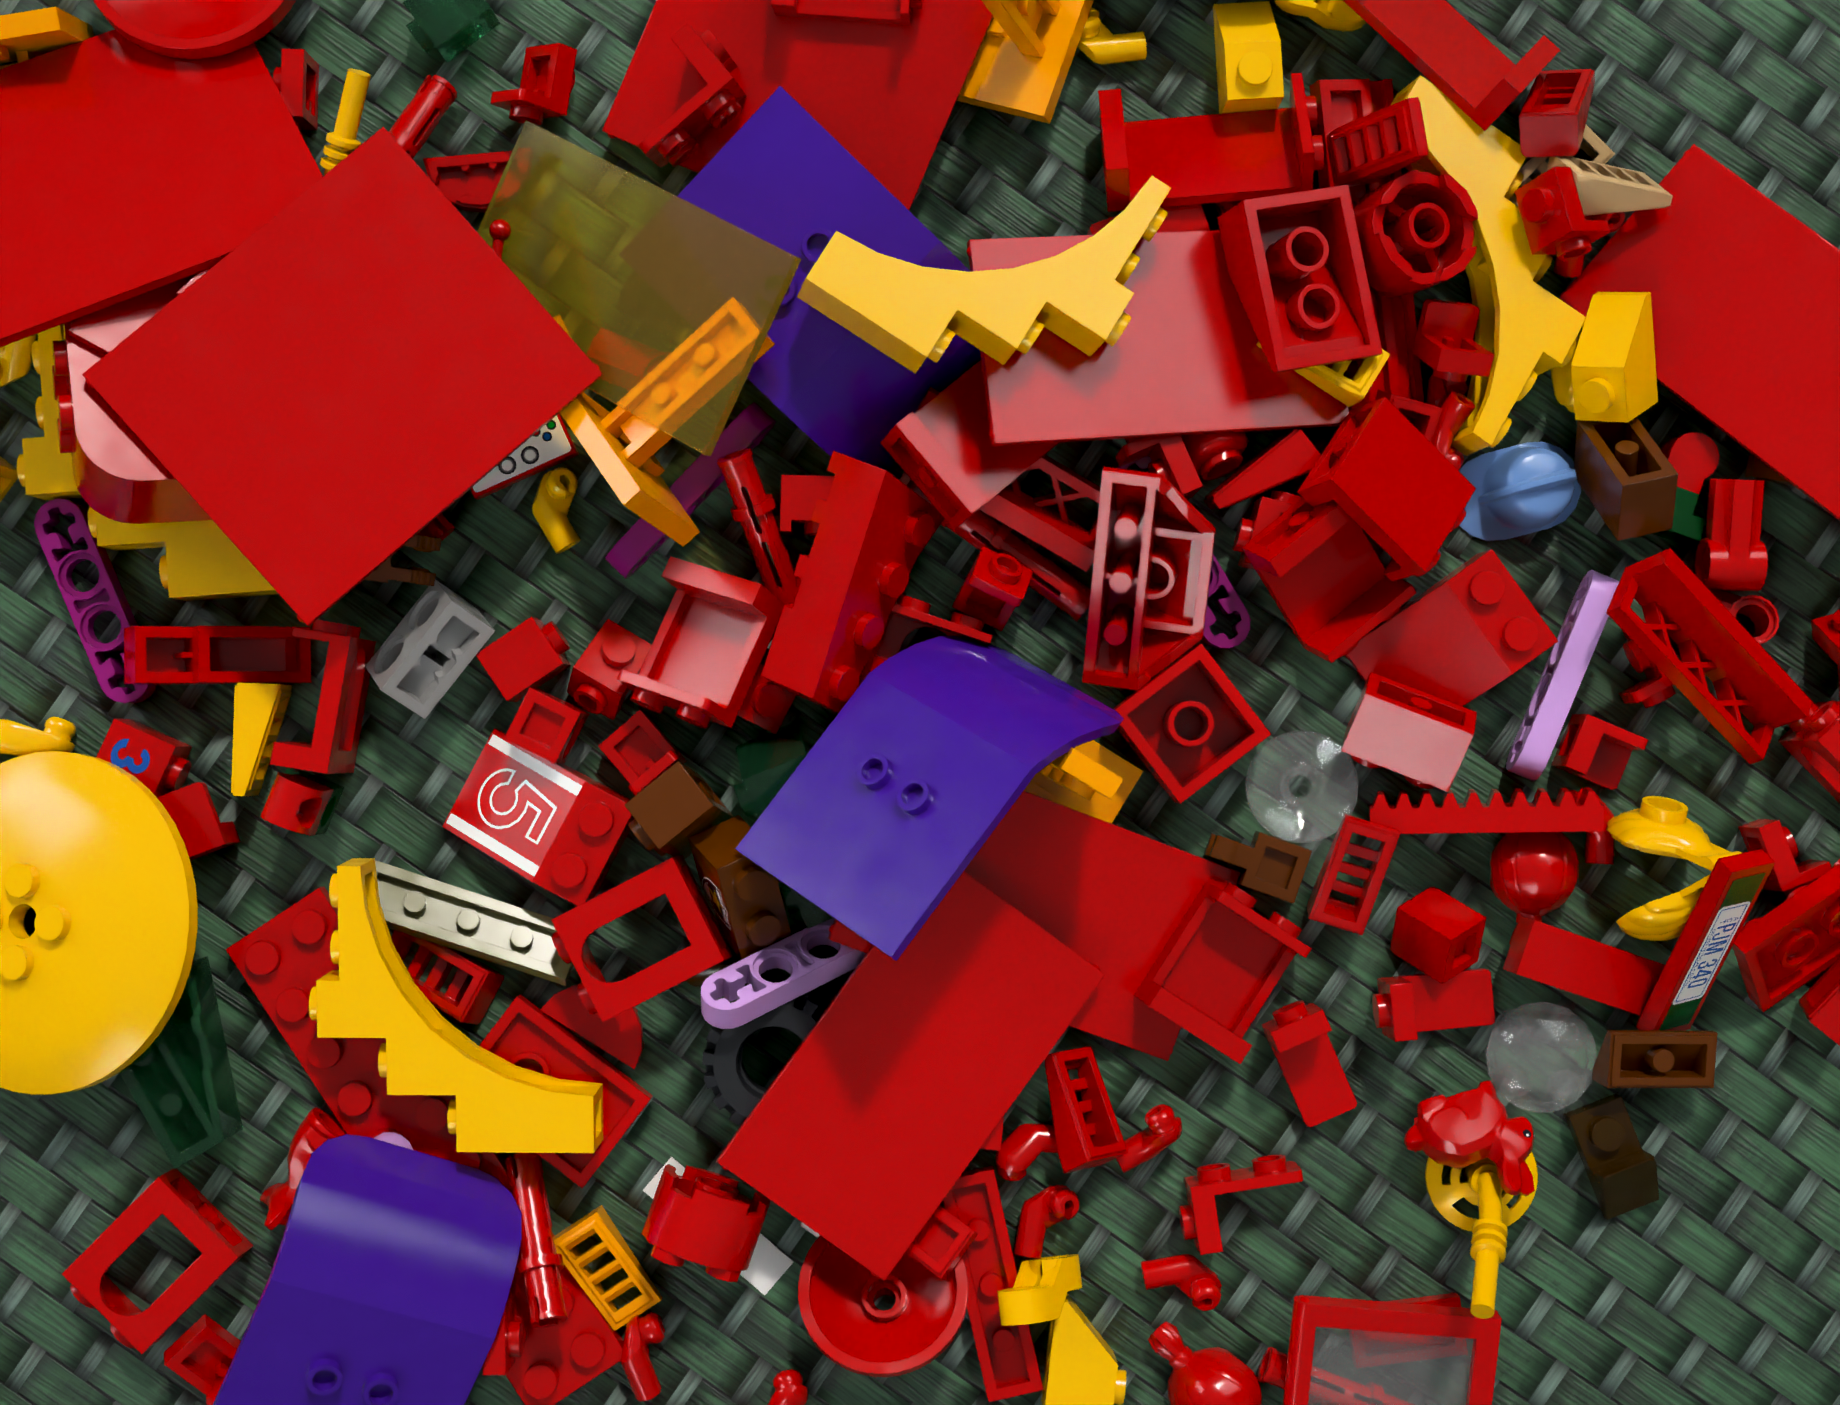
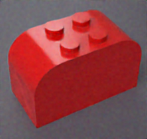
(108, 459)

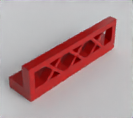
(1039, 522)
(1711, 644)

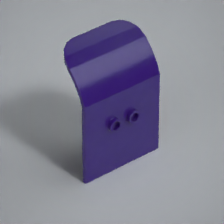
(795, 190)
(916, 782)
(380, 1283)

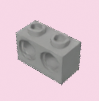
(429, 649)

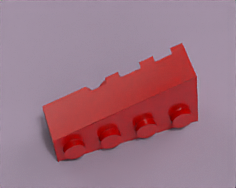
(848, 582)

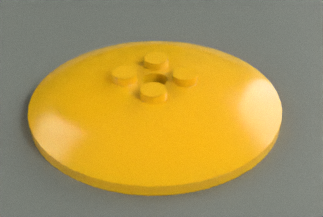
(109, 921)

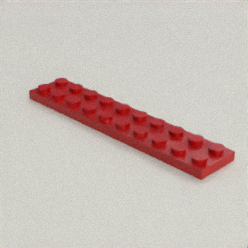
(281, 968)

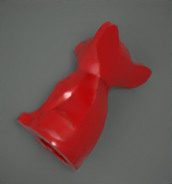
(311, 1134)

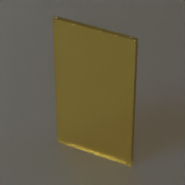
(640, 282)

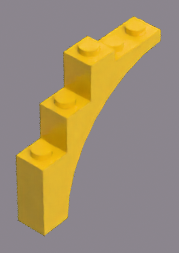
(919, 309)
(1517, 317)
(198, 555)
(424, 1054)

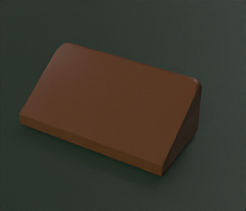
(1656, 1059)

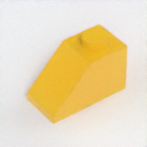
(1247, 57)
(1615, 359)
(1080, 1363)

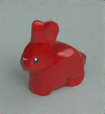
(1473, 1128)

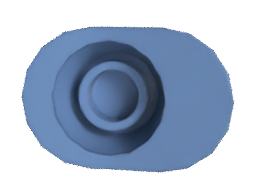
(1519, 491)

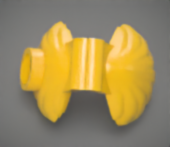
(1664, 830)

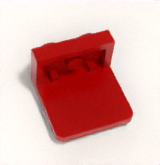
(713, 105)

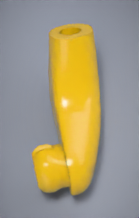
(22, 740)

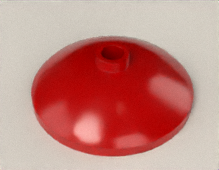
(848, 1328)

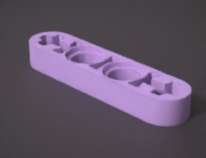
(1562, 676)
(763, 996)

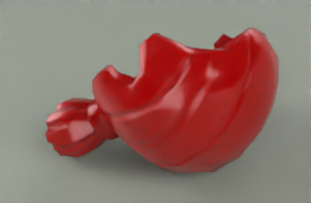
(1533, 872)
(1204, 1375)

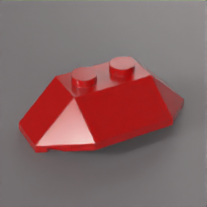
(1145, 579)

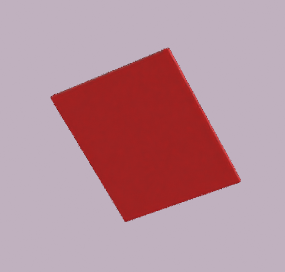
(867, 83)
(133, 173)
(343, 375)

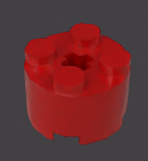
(1415, 232)
(704, 1222)

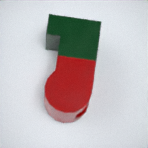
(1694, 459)
(302, 802)

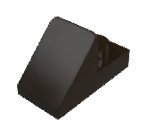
(1612, 1156)

